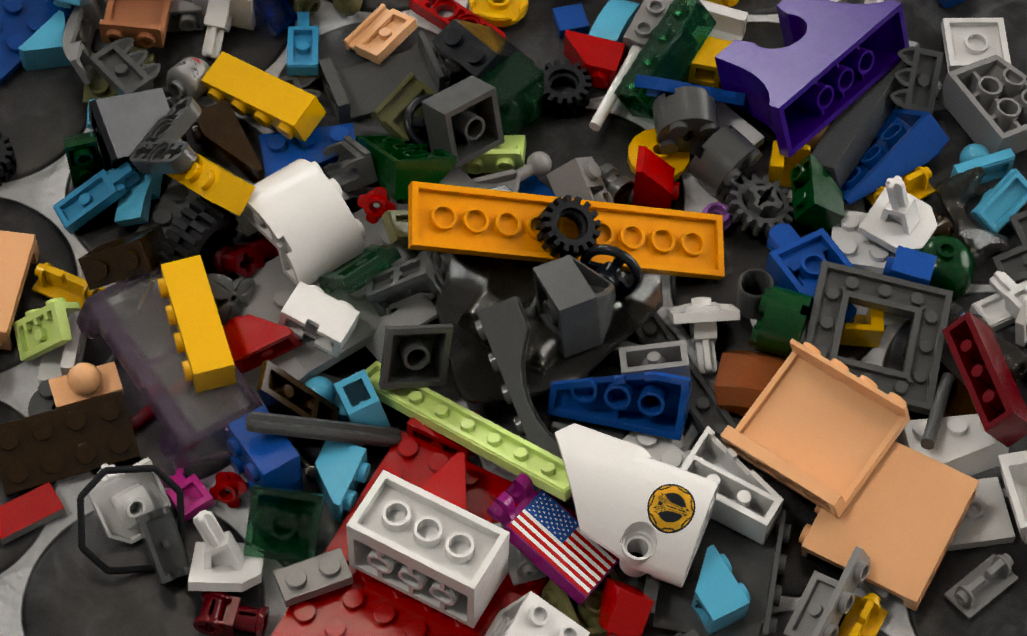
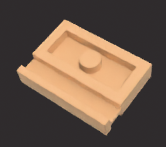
(380, 34)

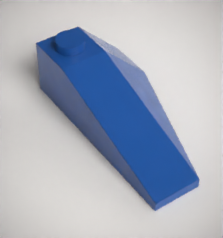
(899, 147)
(633, 402)

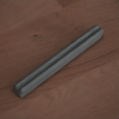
(322, 429)

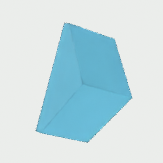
(45, 46)

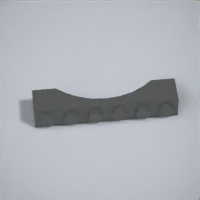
(508, 334)

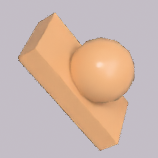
(85, 382)

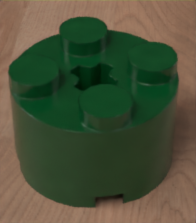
(783, 319)

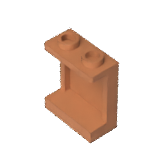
(136, 19)

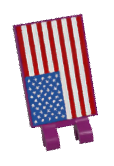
(551, 539)

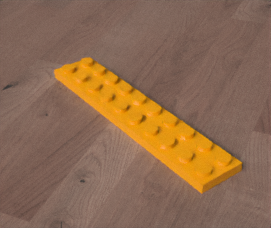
(505, 224)

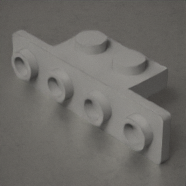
(828, 599)

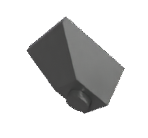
(415, 356)

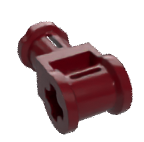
(244, 257)
(229, 615)

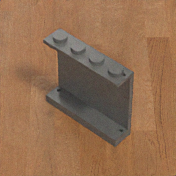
(751, 564)

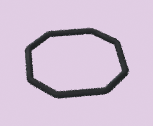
(81, 516)

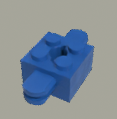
(797, 257)

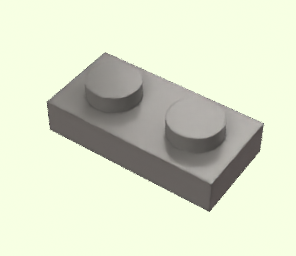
(313, 577)

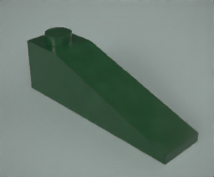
(402, 163)

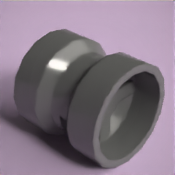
(618, 186)

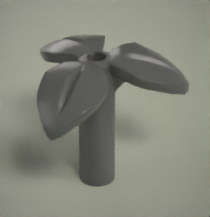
(223, 289)

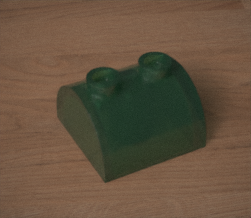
(283, 524)

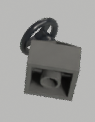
(458, 120)
(580, 295)

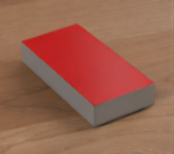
(29, 512)

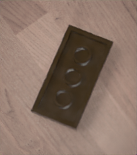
(65, 442)

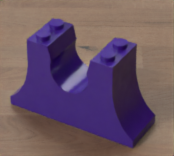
(826, 65)

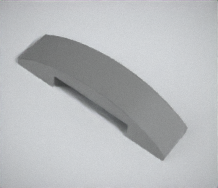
(79, 36)

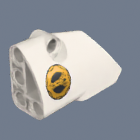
(636, 503)

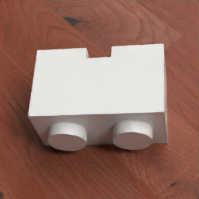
(319, 317)

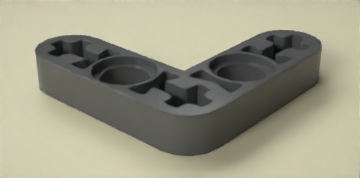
(160, 149)

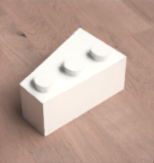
(959, 443)
(743, 497)

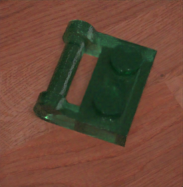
(355, 273)

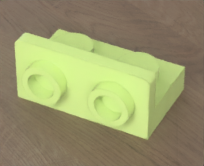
(501, 158)
(44, 328)

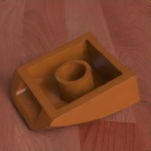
(743, 377)

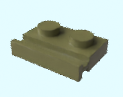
(392, 109)

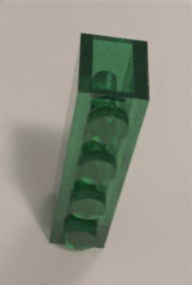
(666, 52)

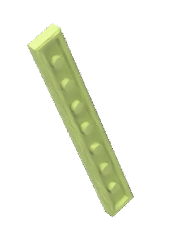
(477, 434)

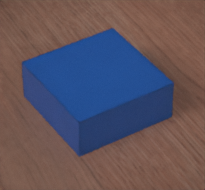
(570, 18)

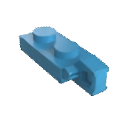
(303, 47)
(95, 196)

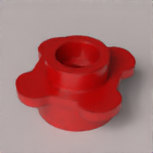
(377, 195)
(229, 481)

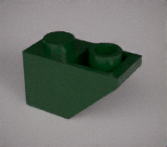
(82, 156)
(815, 195)

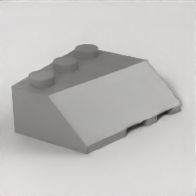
(989, 103)

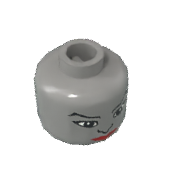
(186, 77)

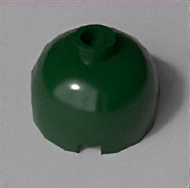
(953, 264)

